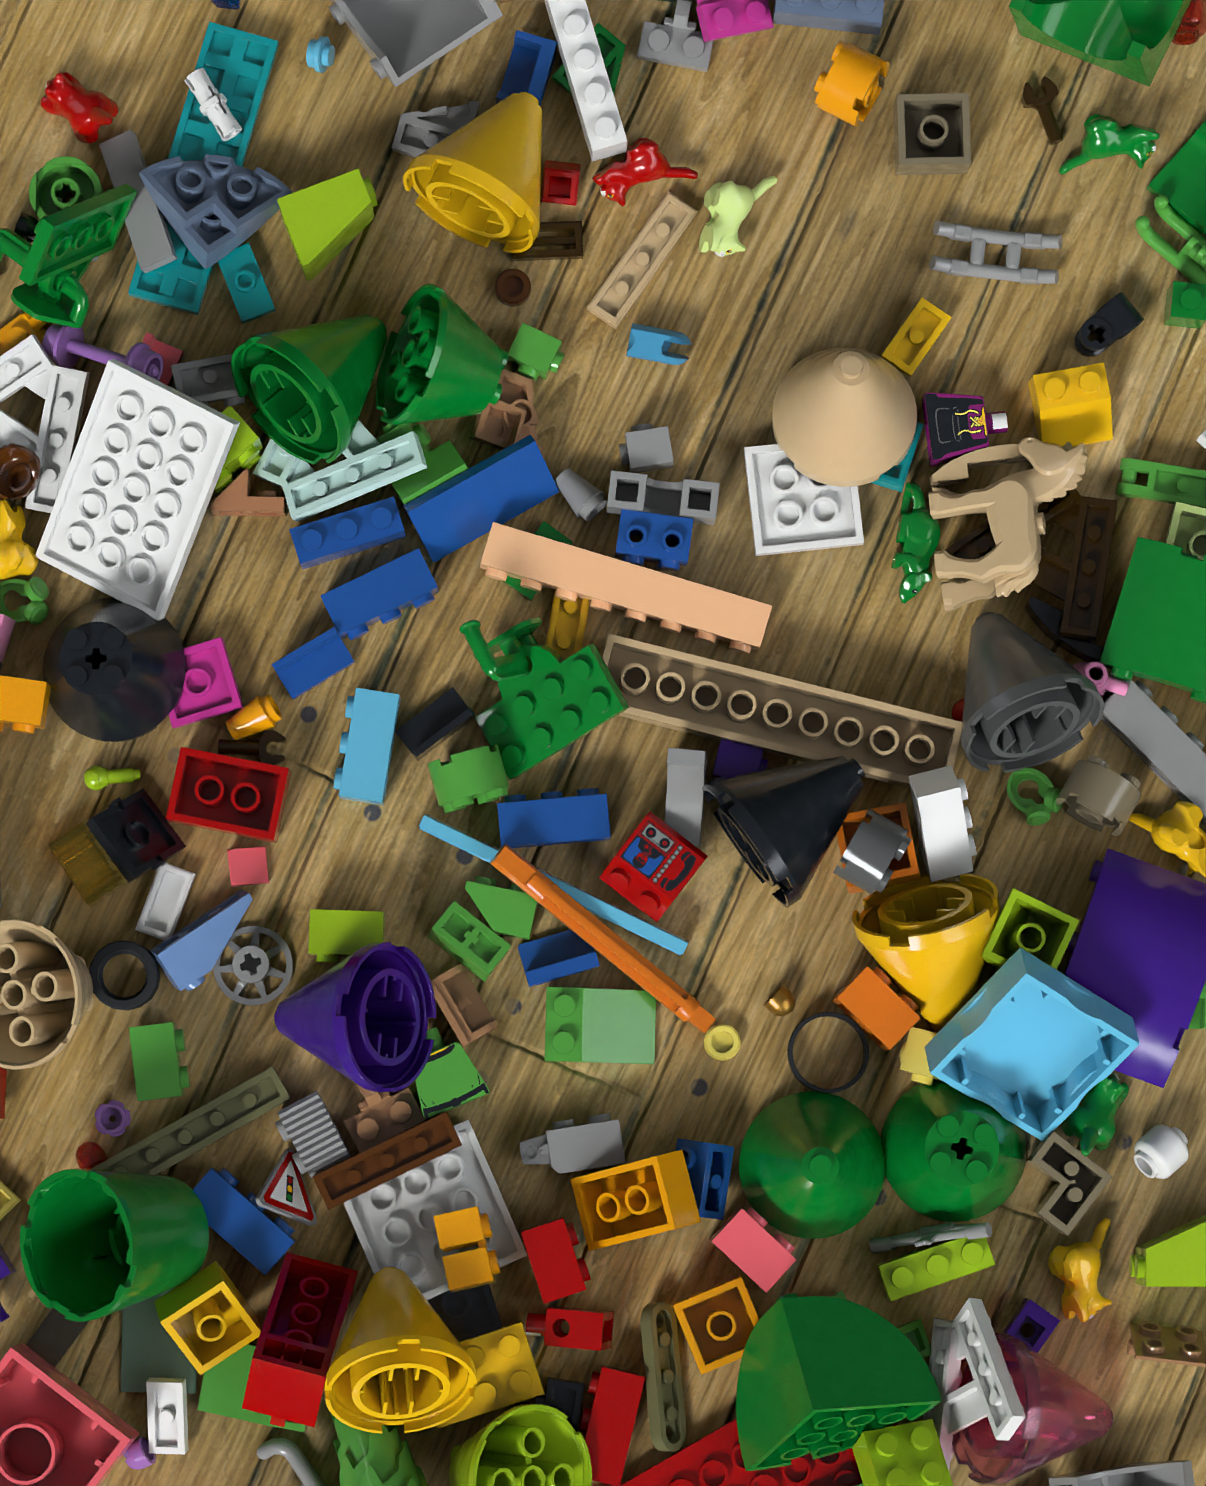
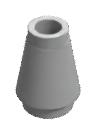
(580, 494)

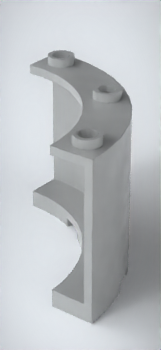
(412, 33)

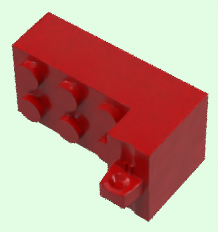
(299, 1340)

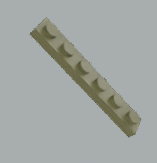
(201, 1126)

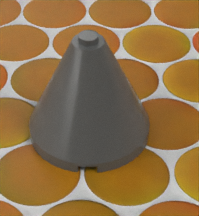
(1021, 699)

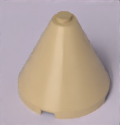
(844, 416)

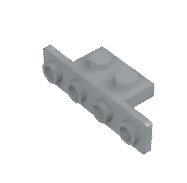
(207, 380)

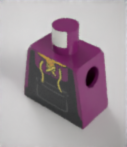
(958, 425)

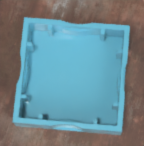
(1031, 1044)

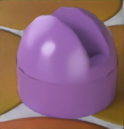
(138, 1454)

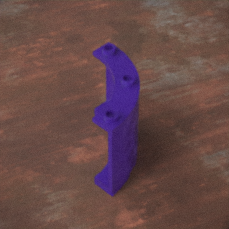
(1143, 955)

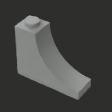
(684, 794)

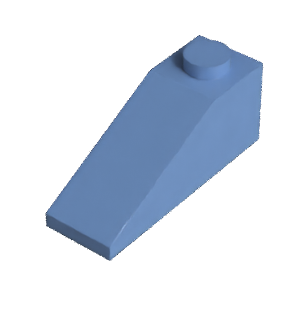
(197, 946)

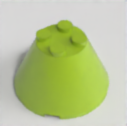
(523, 1449)

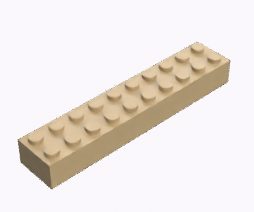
(777, 712)

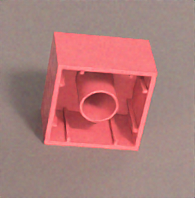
(54, 1427)

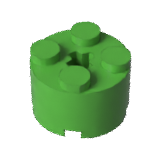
(58, 178)
(467, 777)

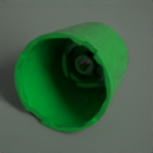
(110, 1240)

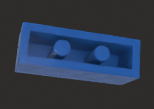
(347, 533)
(380, 595)
(554, 819)
(242, 1221)

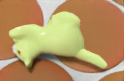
(728, 208)

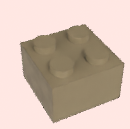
(932, 134)

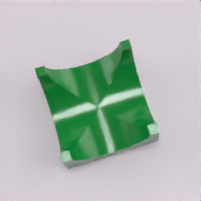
(1111, 34)

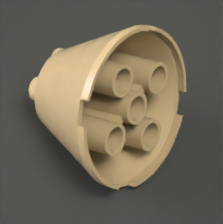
(41, 994)

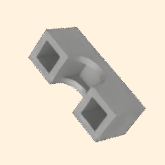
(681, 499)

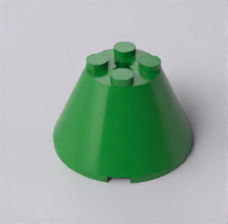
(437, 363)
(925, 1168)

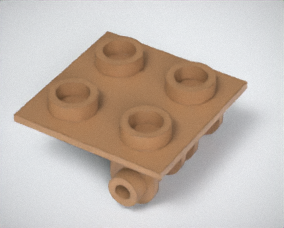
(1167, 1344)

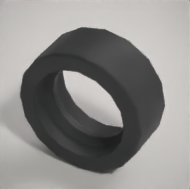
(152, 975)

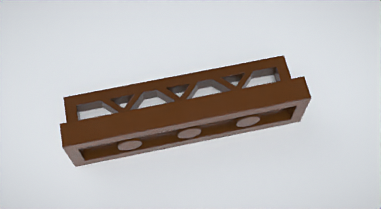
(387, 1160)

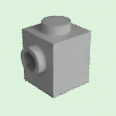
(646, 449)

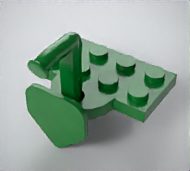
(63, 253)
(543, 697)

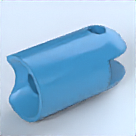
(653, 343)

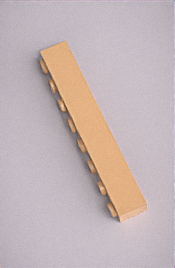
(625, 587)

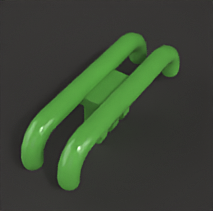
(1192, 258)

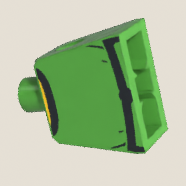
(447, 1078)

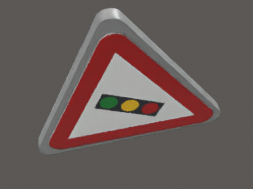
(286, 1191)

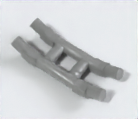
(1014, 242)

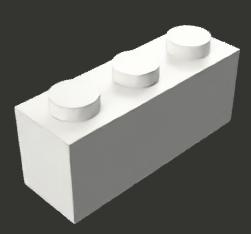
(942, 823)

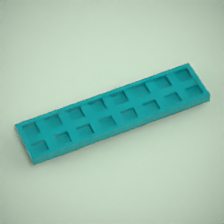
(240, 70)

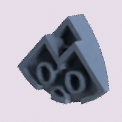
(212, 202)

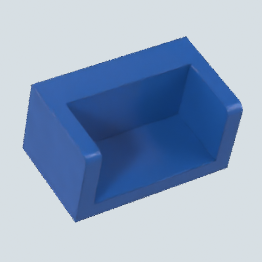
(528, 66)

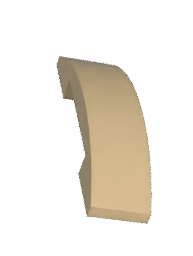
(957, 470)

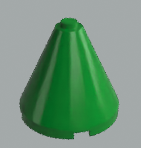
(310, 382)
(812, 1164)

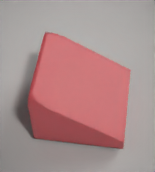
(248, 866)

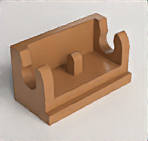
(462, 1005)

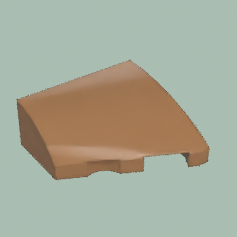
(510, 417)

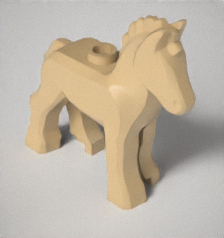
(1012, 519)

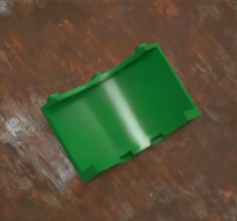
(1161, 619)

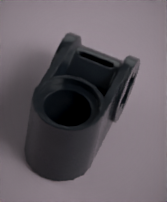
(1111, 323)

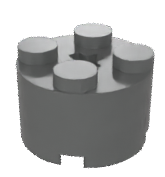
(872, 852)

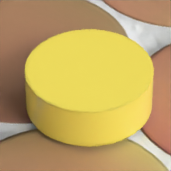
(722, 1042)

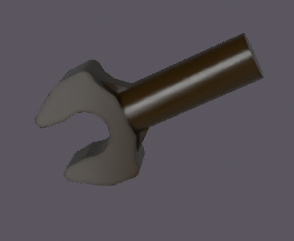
(1044, 108)
(257, 747)

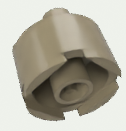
(1099, 795)

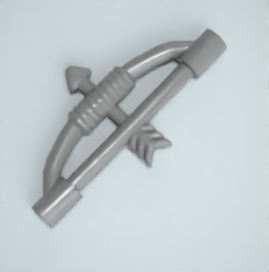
(931, 1234)

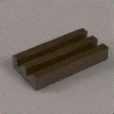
(561, 254)

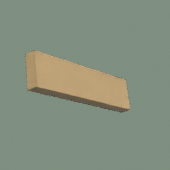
(642, 260)

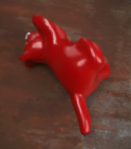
(82, 108)
(641, 164)

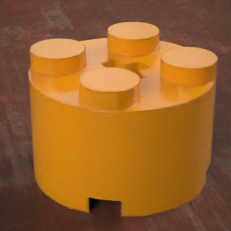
(851, 83)

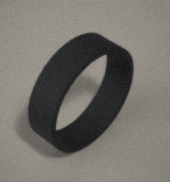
(865, 1052)

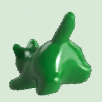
(1106, 139)
(1094, 1116)

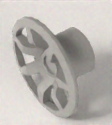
(254, 965)

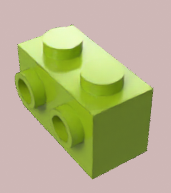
(343, 932)

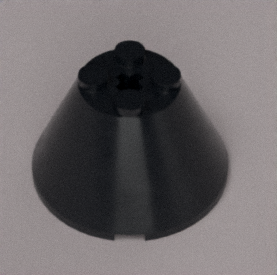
(114, 670)

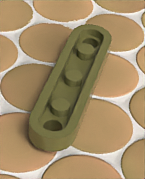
(663, 1376)

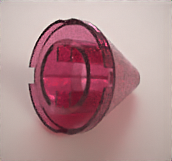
(1057, 1420)

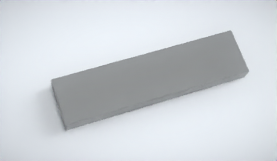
(144, 220)

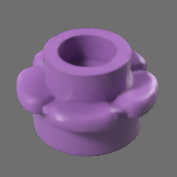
(103, 1123)

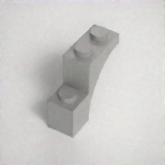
(1132, 1474)

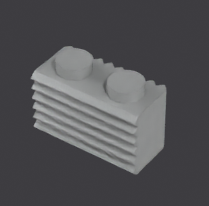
(313, 1135)

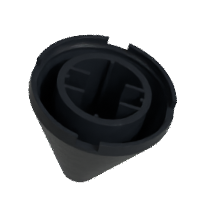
(786, 818)

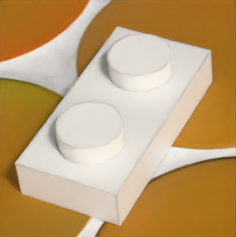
(167, 1415)

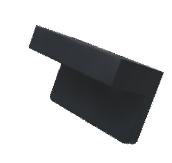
(435, 724)

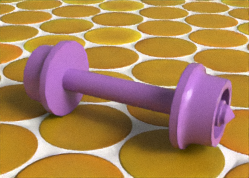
(67, 344)

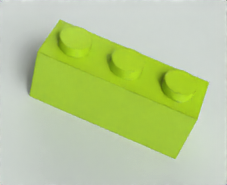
(933, 1266)

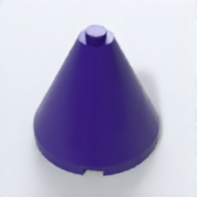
(366, 1017)

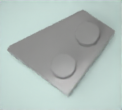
(422, 130)

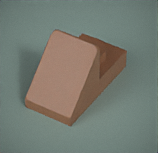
(237, 500)

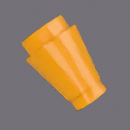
(254, 717)

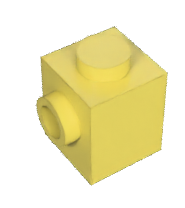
(914, 1057)

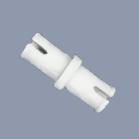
(213, 104)

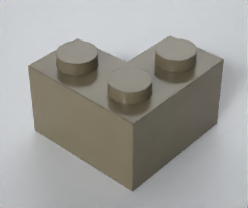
(1075, 1178)

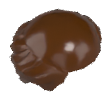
(18, 471)

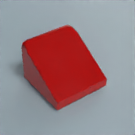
(560, 182)

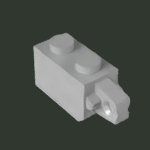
(577, 1147)

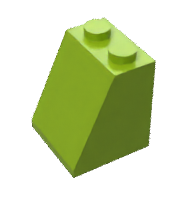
(327, 218)
(1031, 926)
(1172, 1258)

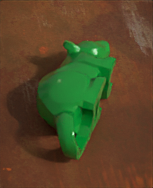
(919, 540)

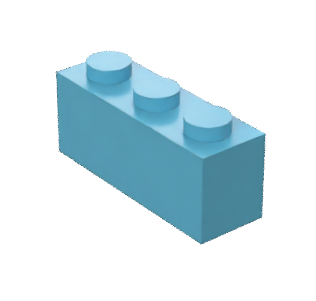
(367, 746)

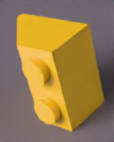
(1072, 405)

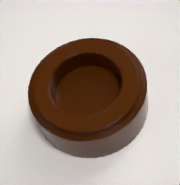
(513, 287)

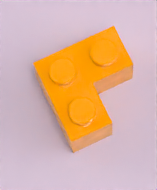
(23, 704)

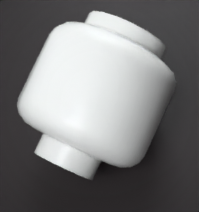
(1161, 1151)

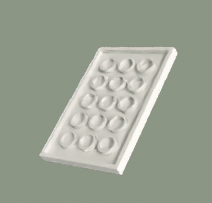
(136, 489)

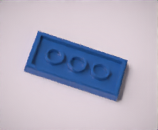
(481, 495)

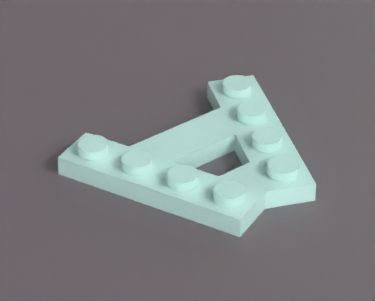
(365, 469)

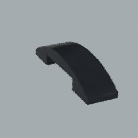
(1048, 619)

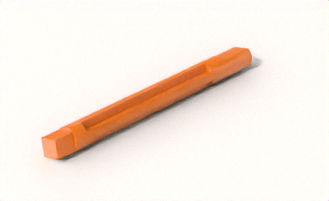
(601, 938)

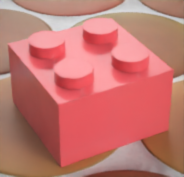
(753, 1248)

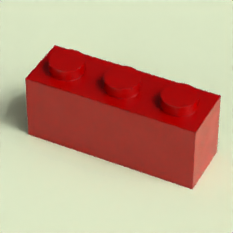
(611, 1421)

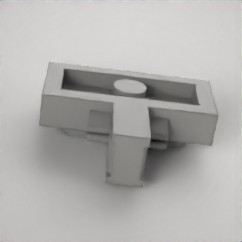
(675, 41)

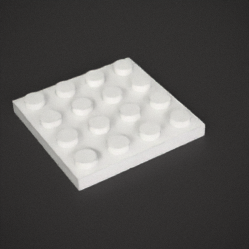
(398, 1220)

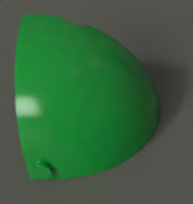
(821, 1378)

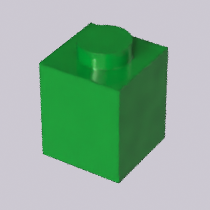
(1185, 305)

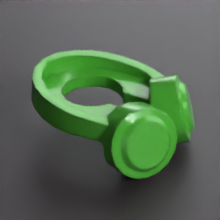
(37, 592)
(1034, 813)

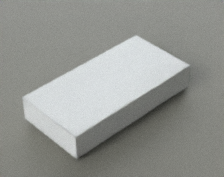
(165, 901)

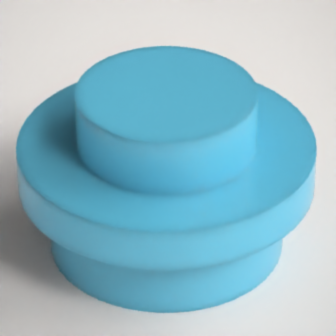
(320, 54)

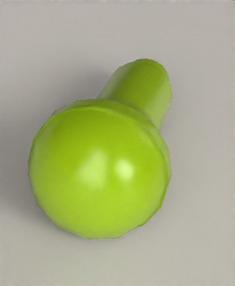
(99, 777)

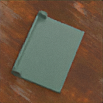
(150, 1350)

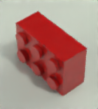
(228, 794)

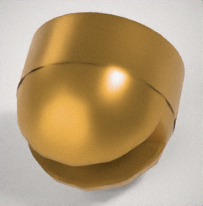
(781, 1002)

